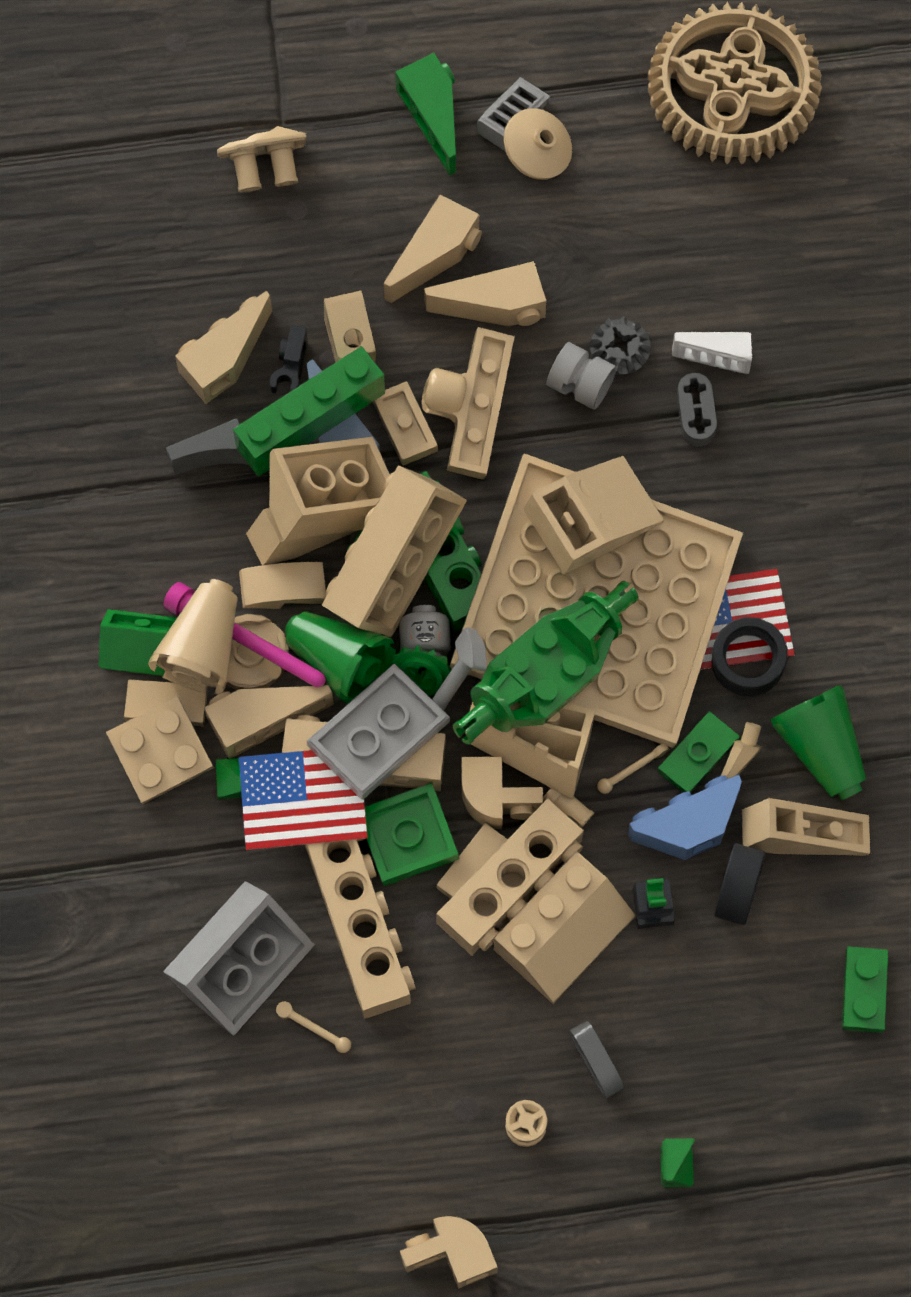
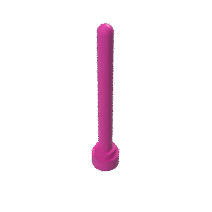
(180, 594)

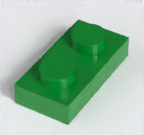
(865, 989)

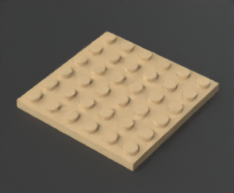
(665, 634)

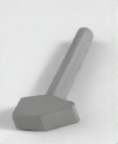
(471, 656)

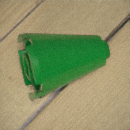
(341, 651)
(825, 741)

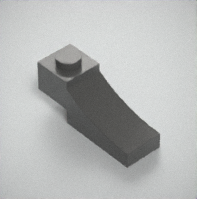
(206, 449)

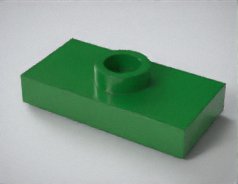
(698, 753)

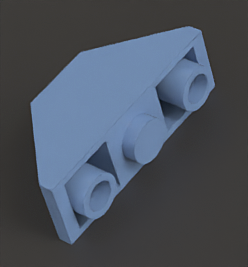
(690, 821)

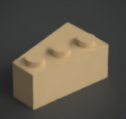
(545, 752)

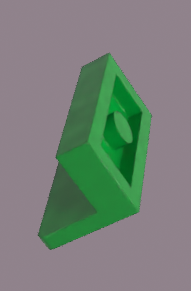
(130, 640)

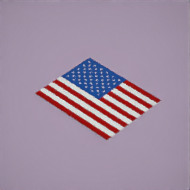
(753, 596)
(296, 802)

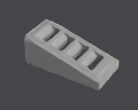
(487, 124)

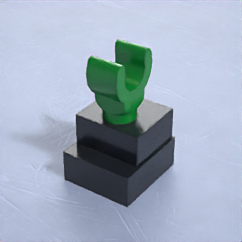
(653, 903)

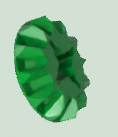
(429, 680)

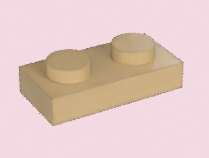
(405, 424)

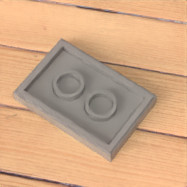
(378, 731)

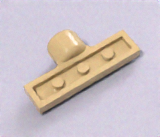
(472, 401)

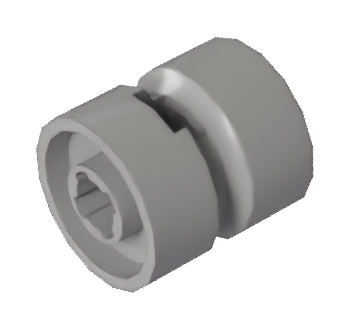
(581, 375)

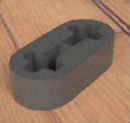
(704, 408)
(596, 1059)

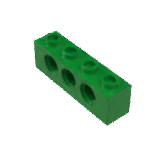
(459, 564)

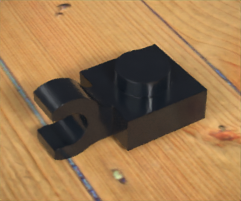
(293, 354)

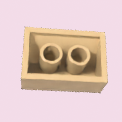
(325, 486)
(564, 927)

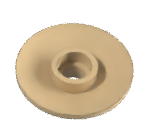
(527, 149)

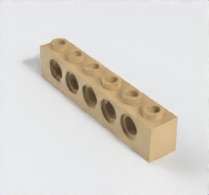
(373, 992)

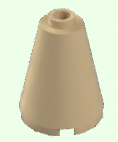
(200, 640)

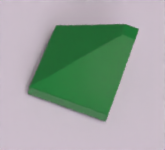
(228, 778)

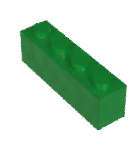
(310, 409)

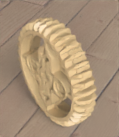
(734, 82)

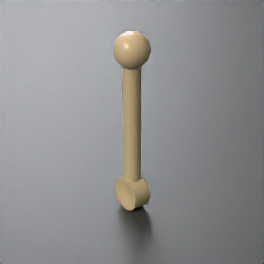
(606, 785)
(286, 1011)

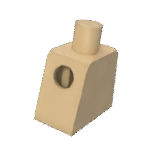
(348, 325)

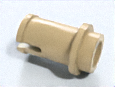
(572, 808)

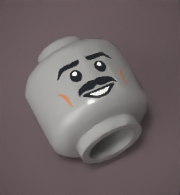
(426, 629)

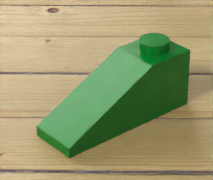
(429, 98)

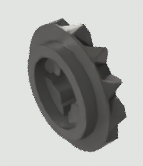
(637, 350)

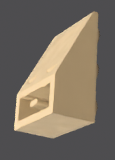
(591, 513)

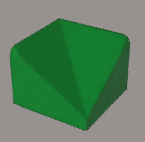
(677, 1162)

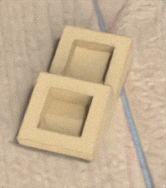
(282, 583)

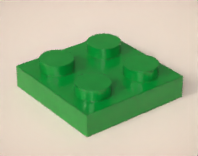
(409, 834)

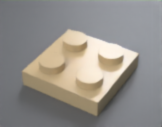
(160, 750)

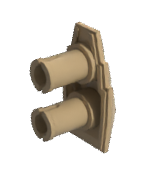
(278, 143)

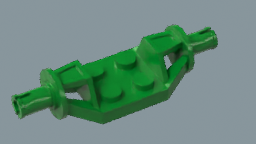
(547, 665)

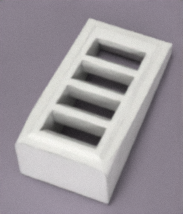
(717, 349)

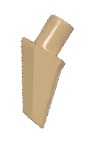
(743, 751)

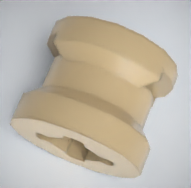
(528, 1116)

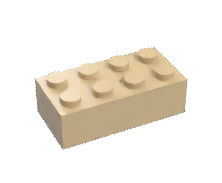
(393, 551)

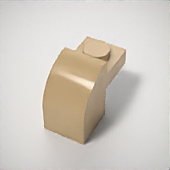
(488, 800)
(460, 1244)

